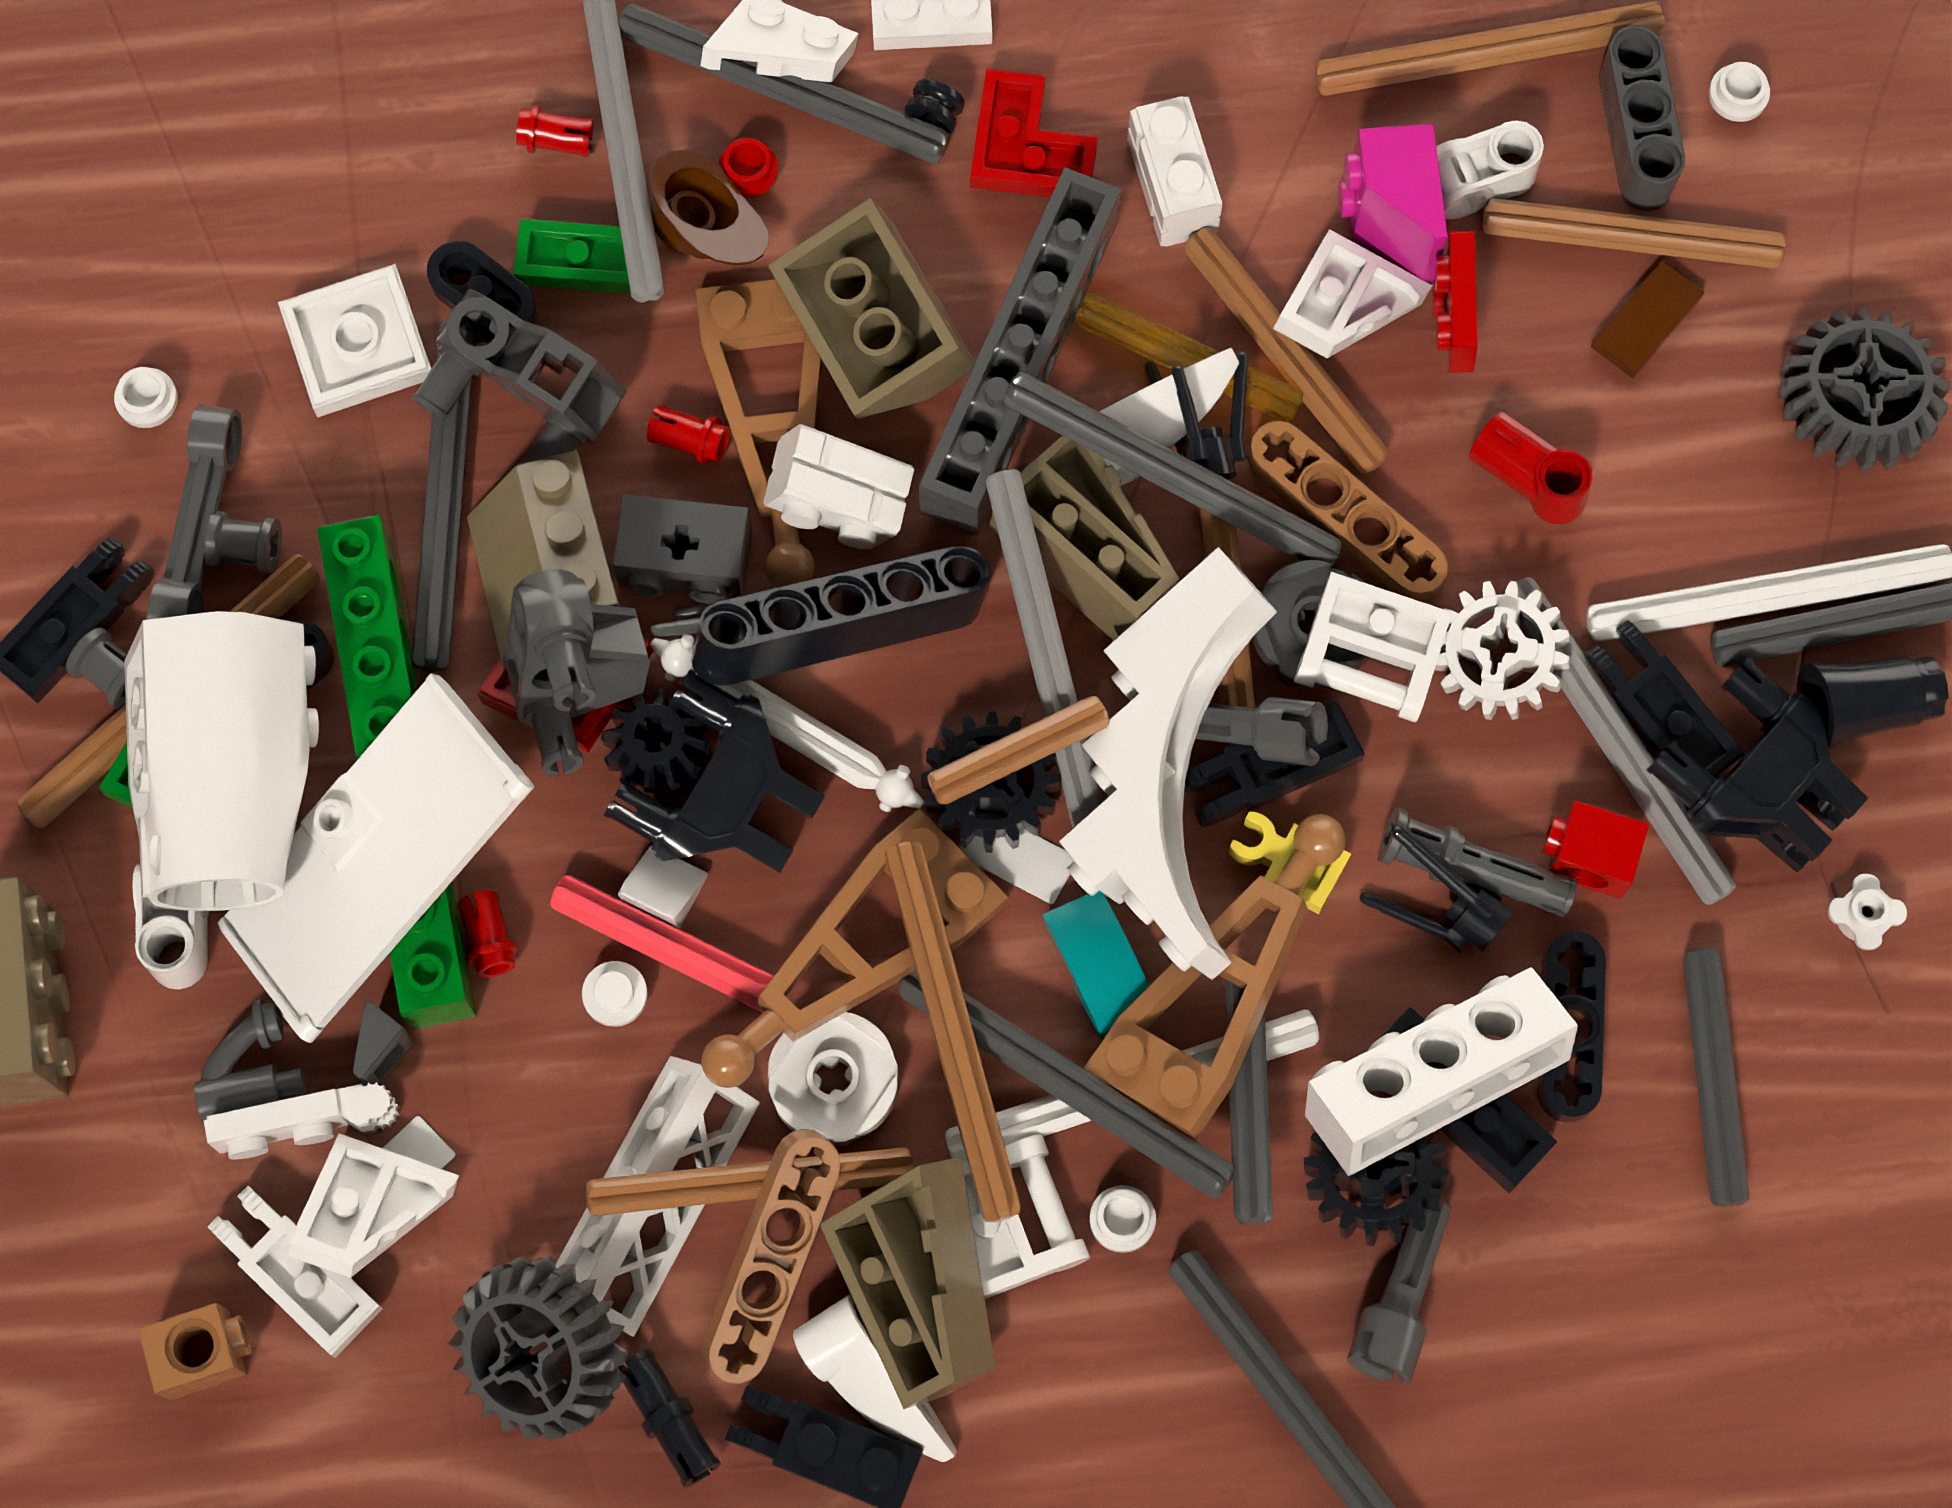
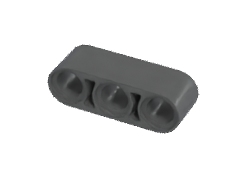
(1645, 93)

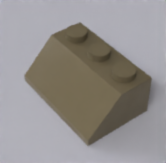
(872, 313)
(534, 524)

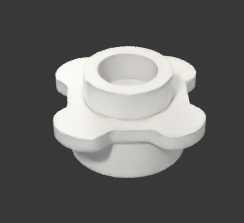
(1864, 930)

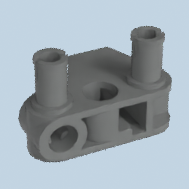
(514, 363)
(568, 660)

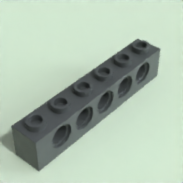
(1022, 339)

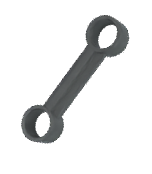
(212, 451)

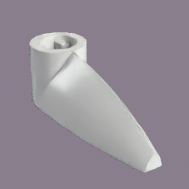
(1156, 408)
(842, 1352)

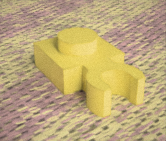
(1277, 852)

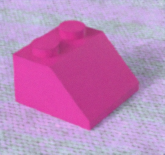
(1396, 197)

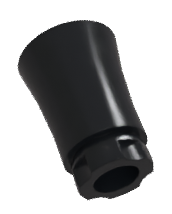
(1874, 695)

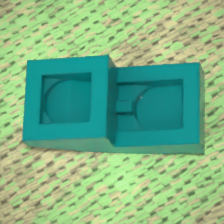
(1097, 958)

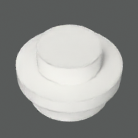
(1739, 91)
(145, 397)
(614, 993)
(1122, 1219)

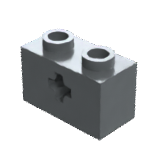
(655, 531)

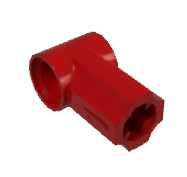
(1529, 463)

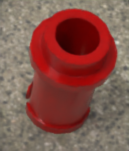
(554, 132)
(689, 434)
(490, 948)

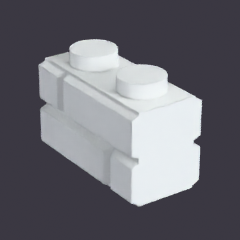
(1173, 170)
(838, 487)

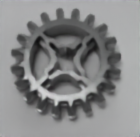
(1887, 367)
(557, 1386)

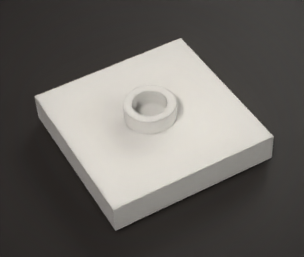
(355, 340)

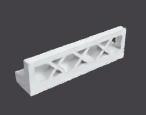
(653, 1146)

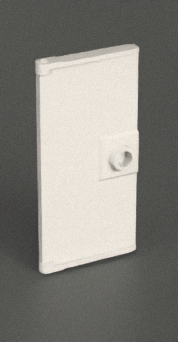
(377, 855)

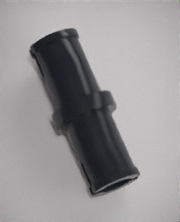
(668, 1418)

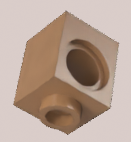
(166, 1346)

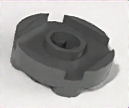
(1280, 640)

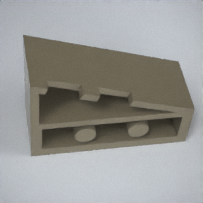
(1092, 538)
(917, 1280)

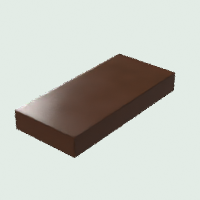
(1647, 319)

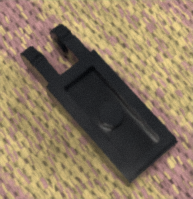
(40, 644)
(1665, 703)
(1266, 781)
(832, 1451)

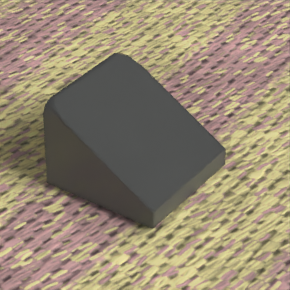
(379, 1045)

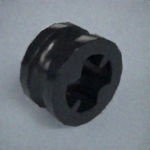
(935, 104)

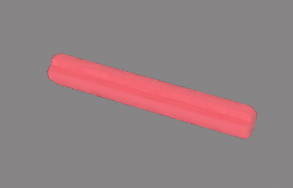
(660, 940)

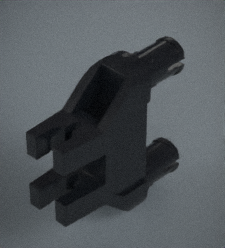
(1780, 768)
(727, 791)

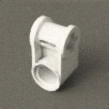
(1475, 171)
(161, 926)

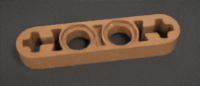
(1355, 504)
(781, 1258)

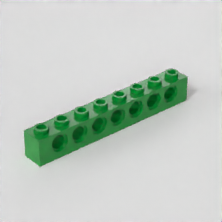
(378, 682)

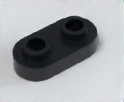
(486, 278)

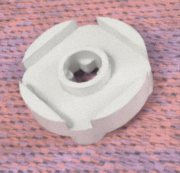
(837, 1115)

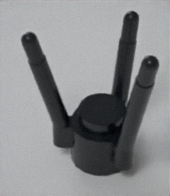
(1207, 445)
(1475, 913)

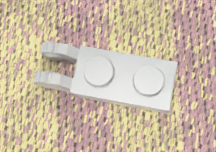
(305, 1118)
(319, 1300)

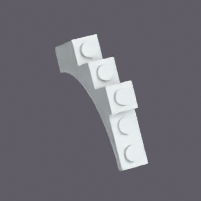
(1169, 672)

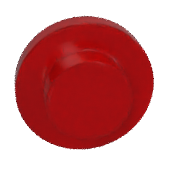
(750, 166)

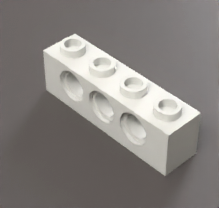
(1367, 1128)

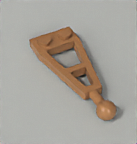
(750, 318)
(966, 904)
(1165, 1077)

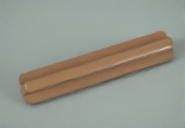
(1018, 750)

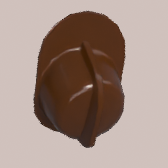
(703, 212)

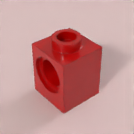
(1596, 848)

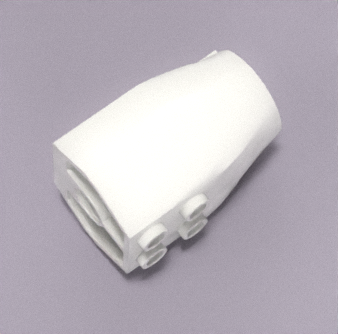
(217, 755)

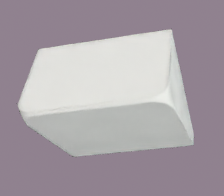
(663, 887)

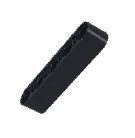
(839, 615)

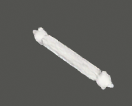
(806, 733)

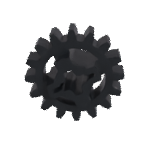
(1008, 802)
(1400, 1178)

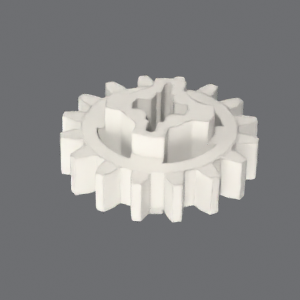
(1529, 655)

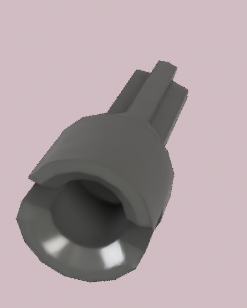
(1274, 728)
(1391, 1331)

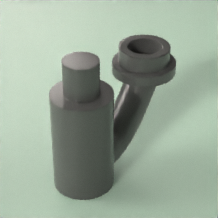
(228, 1091)

